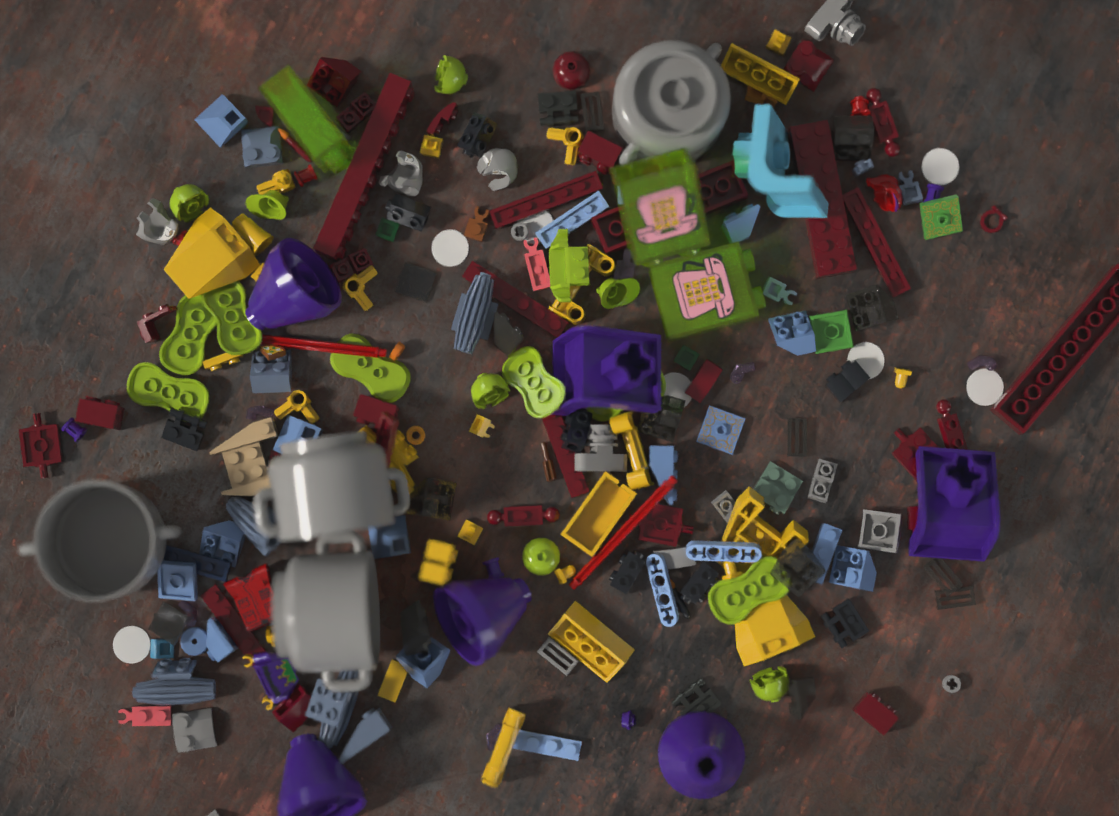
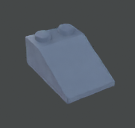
(368, 730)

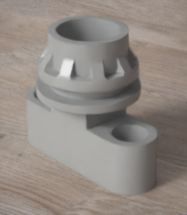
(835, 16)
(601, 452)

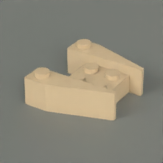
(246, 458)

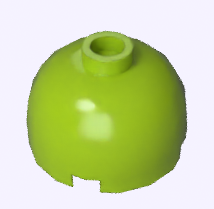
(450, 75)
(188, 202)
(489, 389)
(541, 556)
(770, 684)

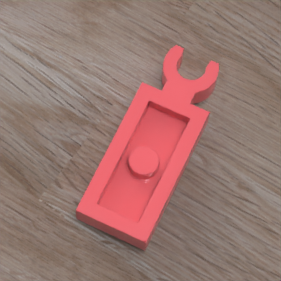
(537, 267)
(148, 716)

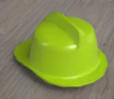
(269, 205)
(618, 292)

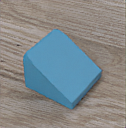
(161, 649)

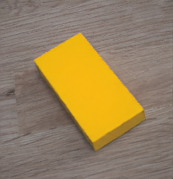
(393, 681)

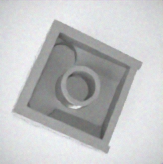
(880, 531)
(194, 730)

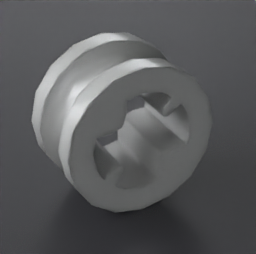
(525, 231)
(955, 679)

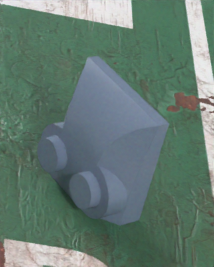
(261, 147)

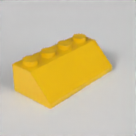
(759, 73)
(591, 641)

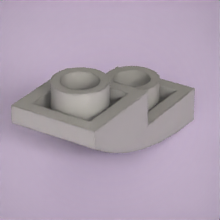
(822, 480)
(724, 505)
(676, 557)

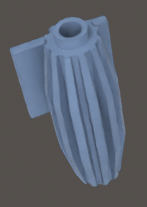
(474, 314)
(244, 517)
(174, 685)
(332, 708)

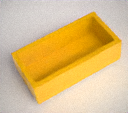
(598, 514)
(439, 564)

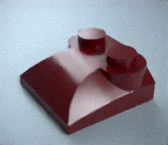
(808, 64)

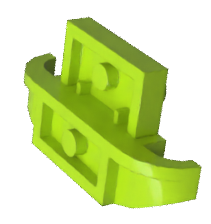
(567, 266)

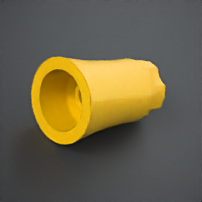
(252, 234)

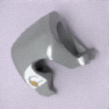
(500, 162)
(406, 176)
(157, 226)

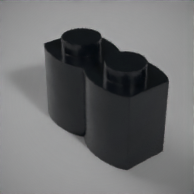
(847, 381)

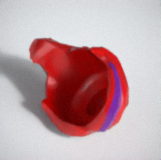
(886, 192)

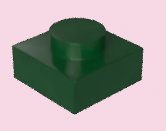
(387, 230)
(686, 357)

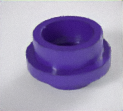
(628, 719)

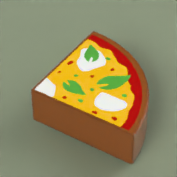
(272, 351)

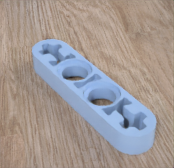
(723, 554)
(666, 589)

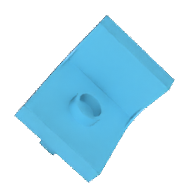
(763, 160)

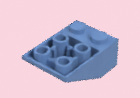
(661, 465)

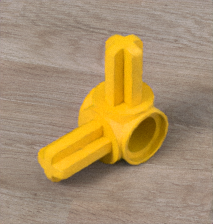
(565, 136)
(281, 181)
(359, 294)
(290, 406)

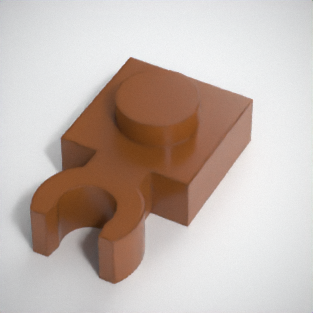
(755, 96)
(476, 227)

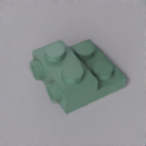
(777, 488)

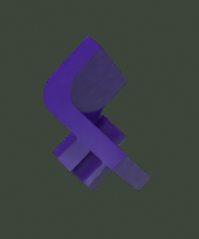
(608, 369)
(955, 504)

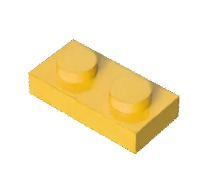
(215, 363)

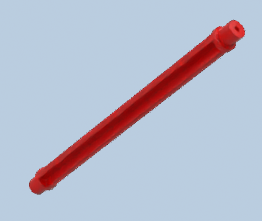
(324, 346)
(620, 535)

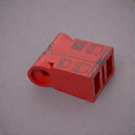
(253, 597)

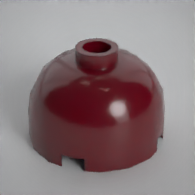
(572, 78)

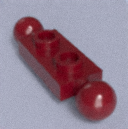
(883, 122)
(950, 426)
(523, 515)

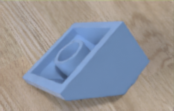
(218, 641)
(425, 666)

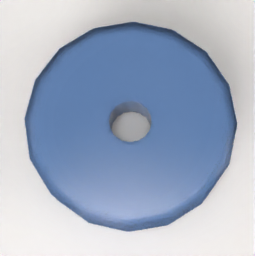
(187, 638)

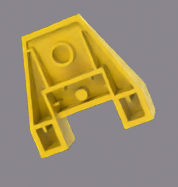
(747, 526)

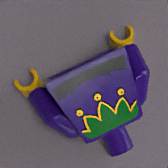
(275, 674)

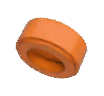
(397, 351)

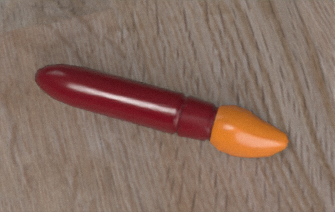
(294, 144)

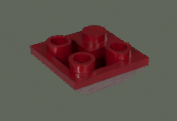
(333, 79)

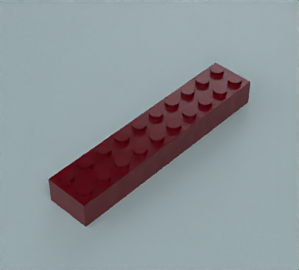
(364, 167)
(1061, 355)

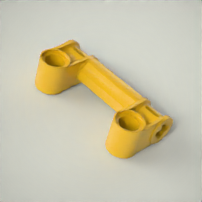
(595, 260)
(624, 425)
(496, 766)

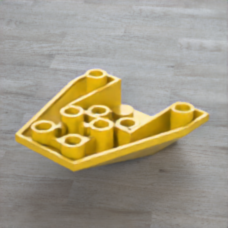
(210, 256)
(771, 630)

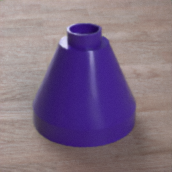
(292, 287)
(480, 614)
(690, 740)
(317, 782)

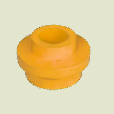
(411, 430)

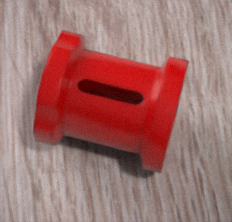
(305, 175)

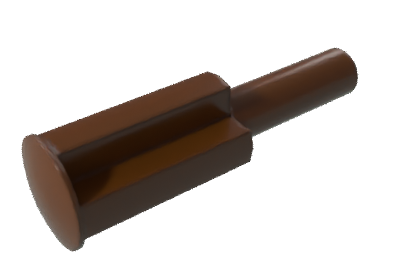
(548, 464)

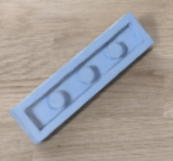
(573, 218)
(548, 745)

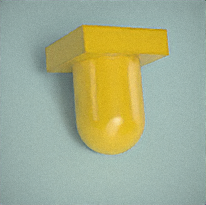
(901, 377)
(730, 570)
(565, 573)

